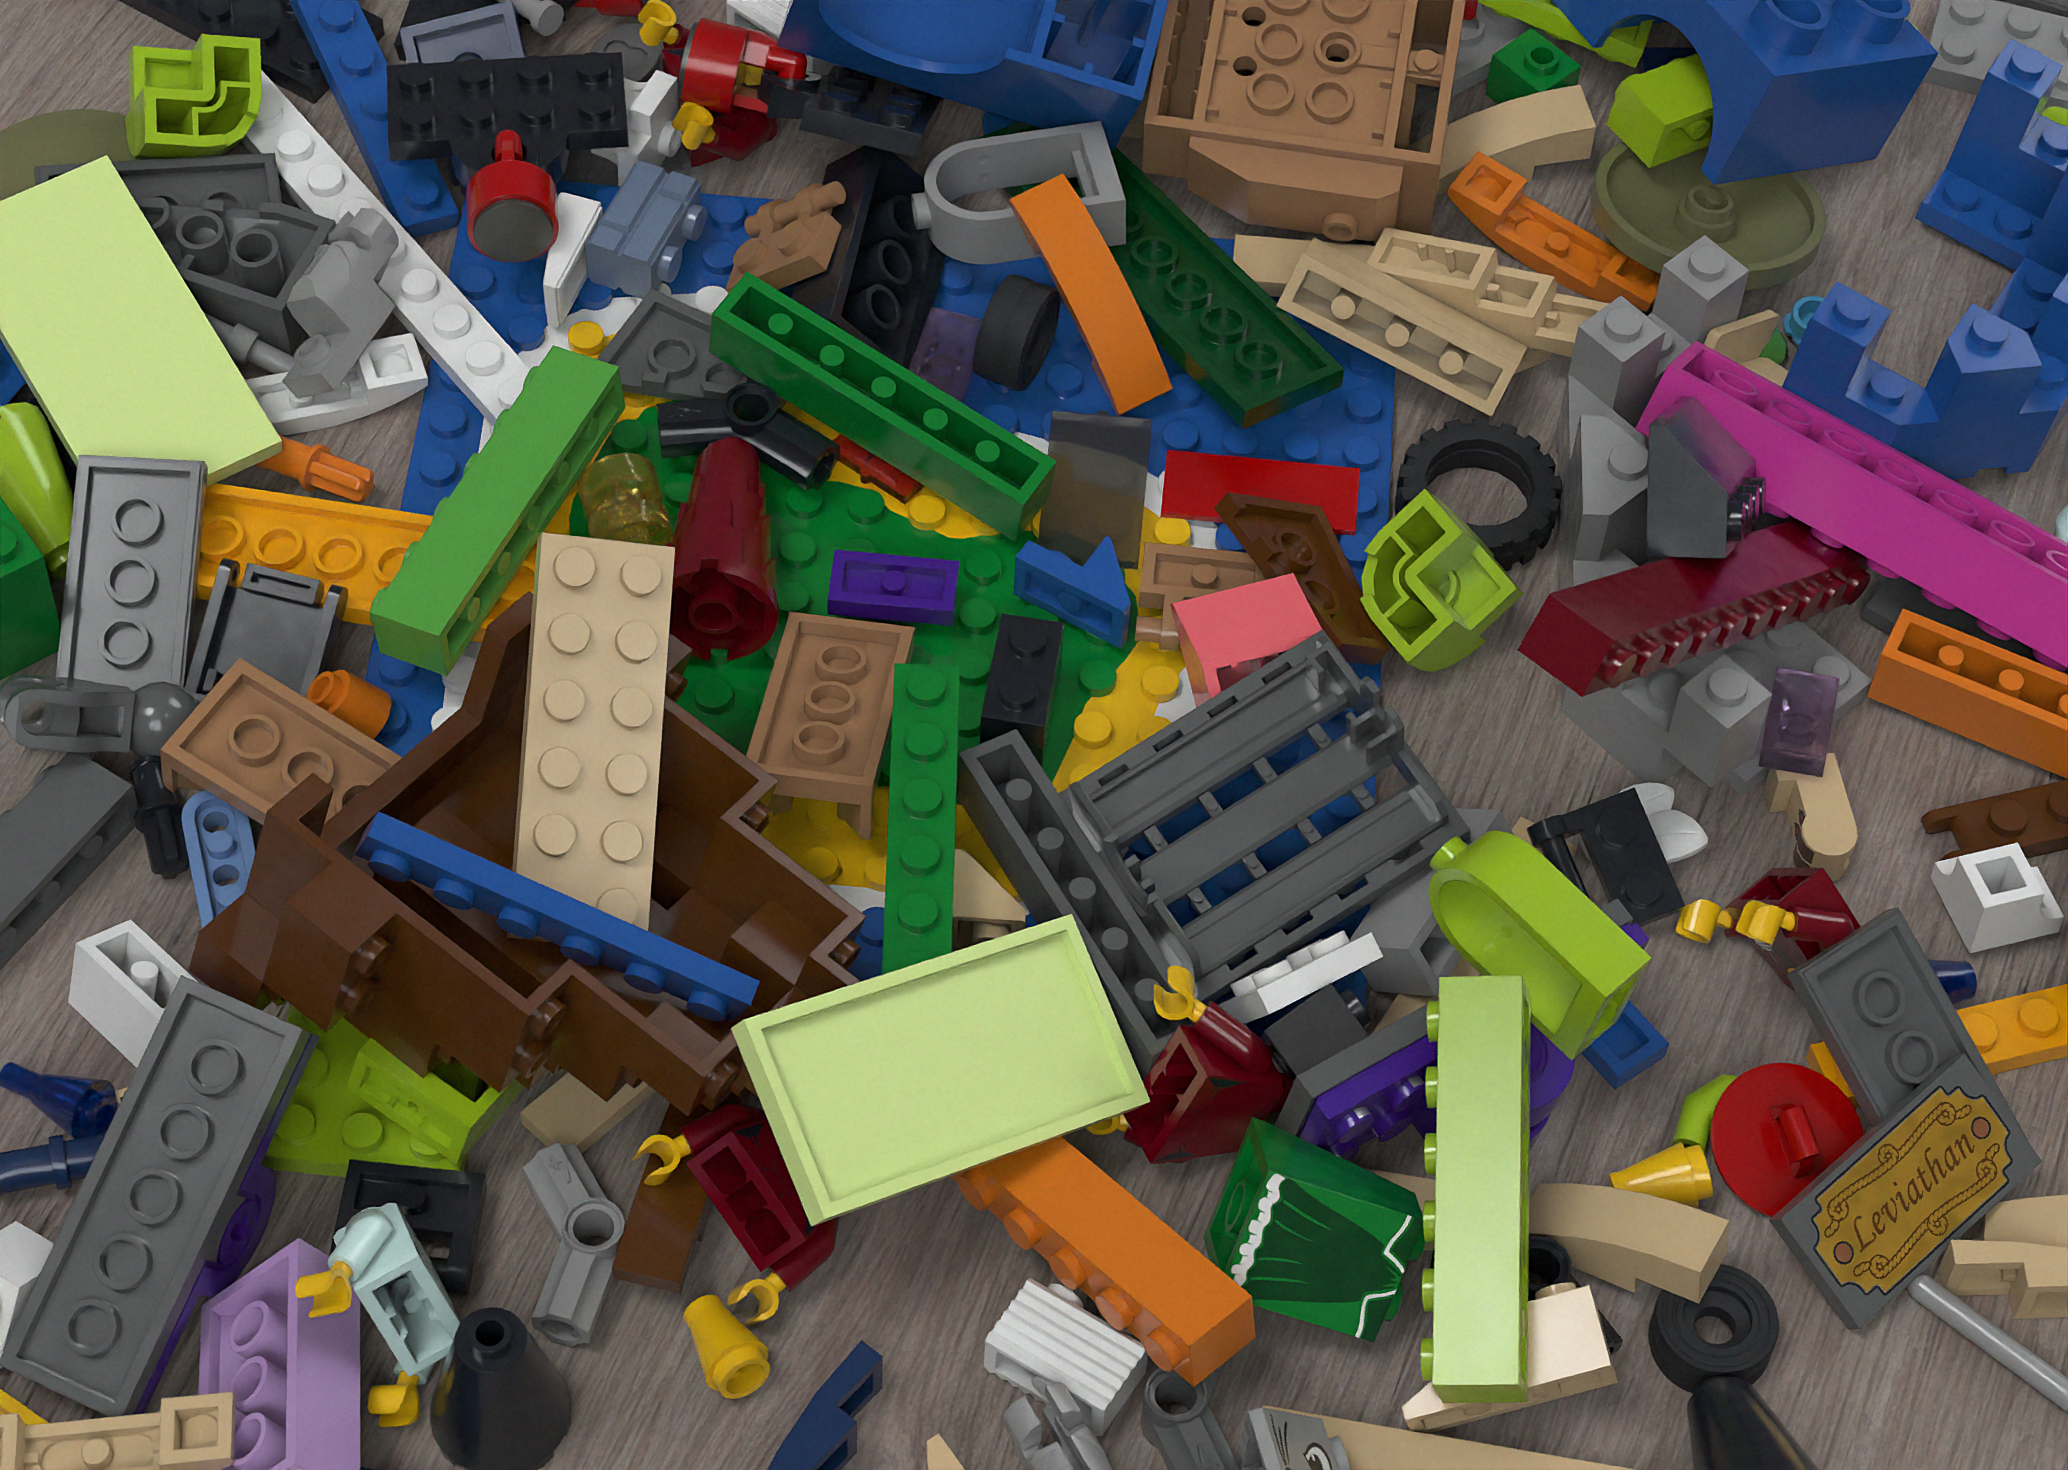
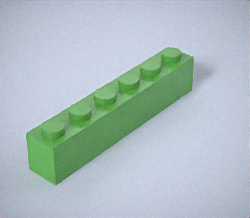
(497, 510)

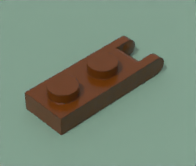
(2029, 817)

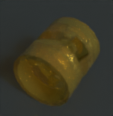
(624, 500)

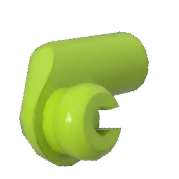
(1697, 1112)

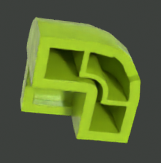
(193, 98)
(1433, 585)

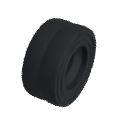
(1016, 332)
(1738, 1302)

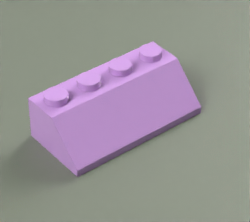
(288, 1371)

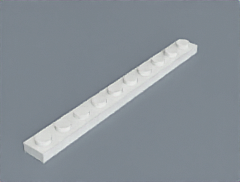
(422, 294)

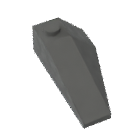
(241, 259)

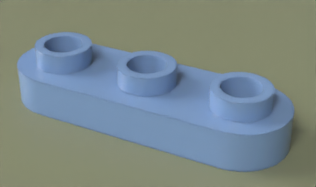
(216, 854)

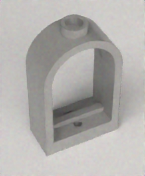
(1011, 162)

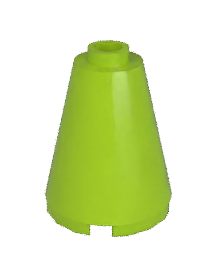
(36, 483)

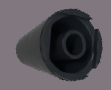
(498, 1397)
(1738, 1430)

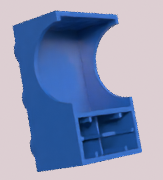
(1007, 57)
(1786, 77)

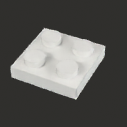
(1299, 975)

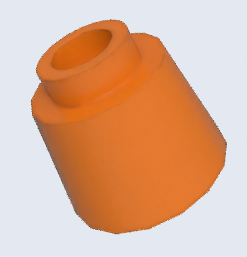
(351, 700)

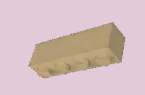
(1401, 326)

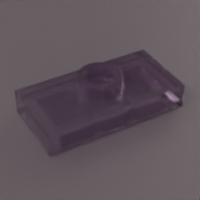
(947, 352)
(1799, 722)

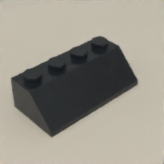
(881, 265)
(1698, 485)

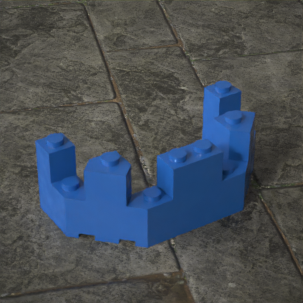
(2001, 369)

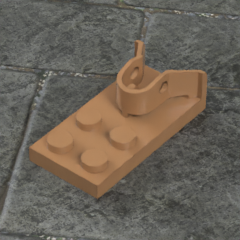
(830, 713)
(262, 740)

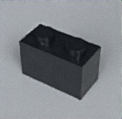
(1023, 681)
(1316, 1030)

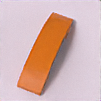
(1546, 241)
(1093, 293)

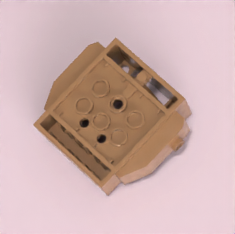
(1304, 135)

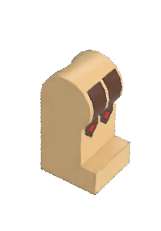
(1817, 815)

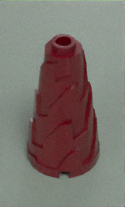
(723, 556)

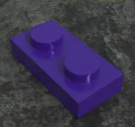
(893, 587)

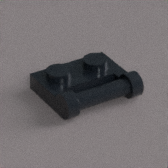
(1621, 851)
(436, 1203)

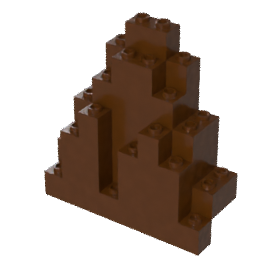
(451, 982)

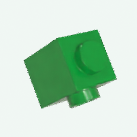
(1529, 67)

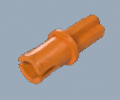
(321, 470)

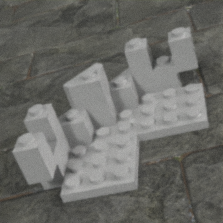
(1706, 708)

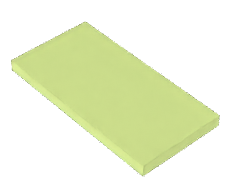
(116, 333)
(939, 1067)

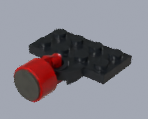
(834, 105)
(508, 135)

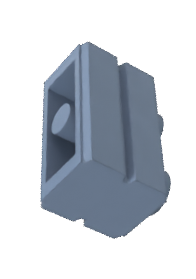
(645, 230)

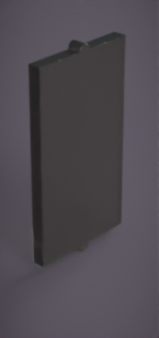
(1096, 485)

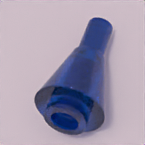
(73, 1103)

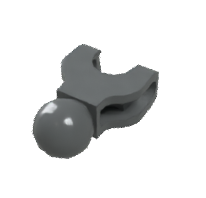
(93, 715)

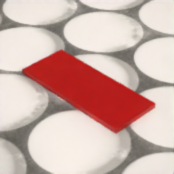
(1200, 480)

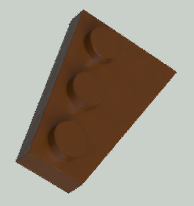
(1300, 541)

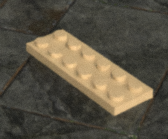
(594, 721)

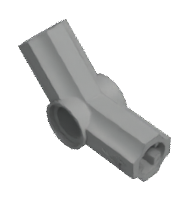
(579, 1273)

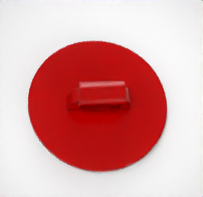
(1779, 1132)

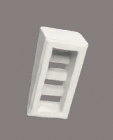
(567, 257)

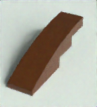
(666, 1217)

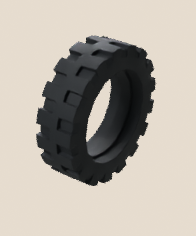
(1498, 451)

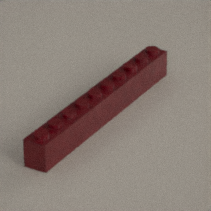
(1689, 606)

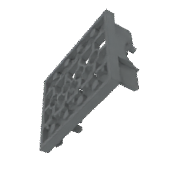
(1221, 744)

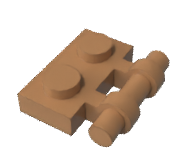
(790, 237)
(1181, 574)

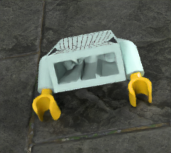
(400, 1294)

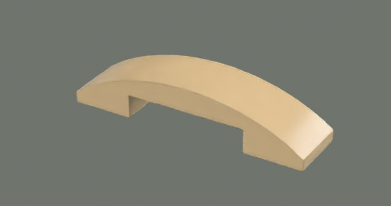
(185, 1435)

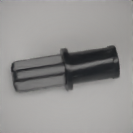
(159, 818)

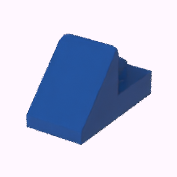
(1084, 596)

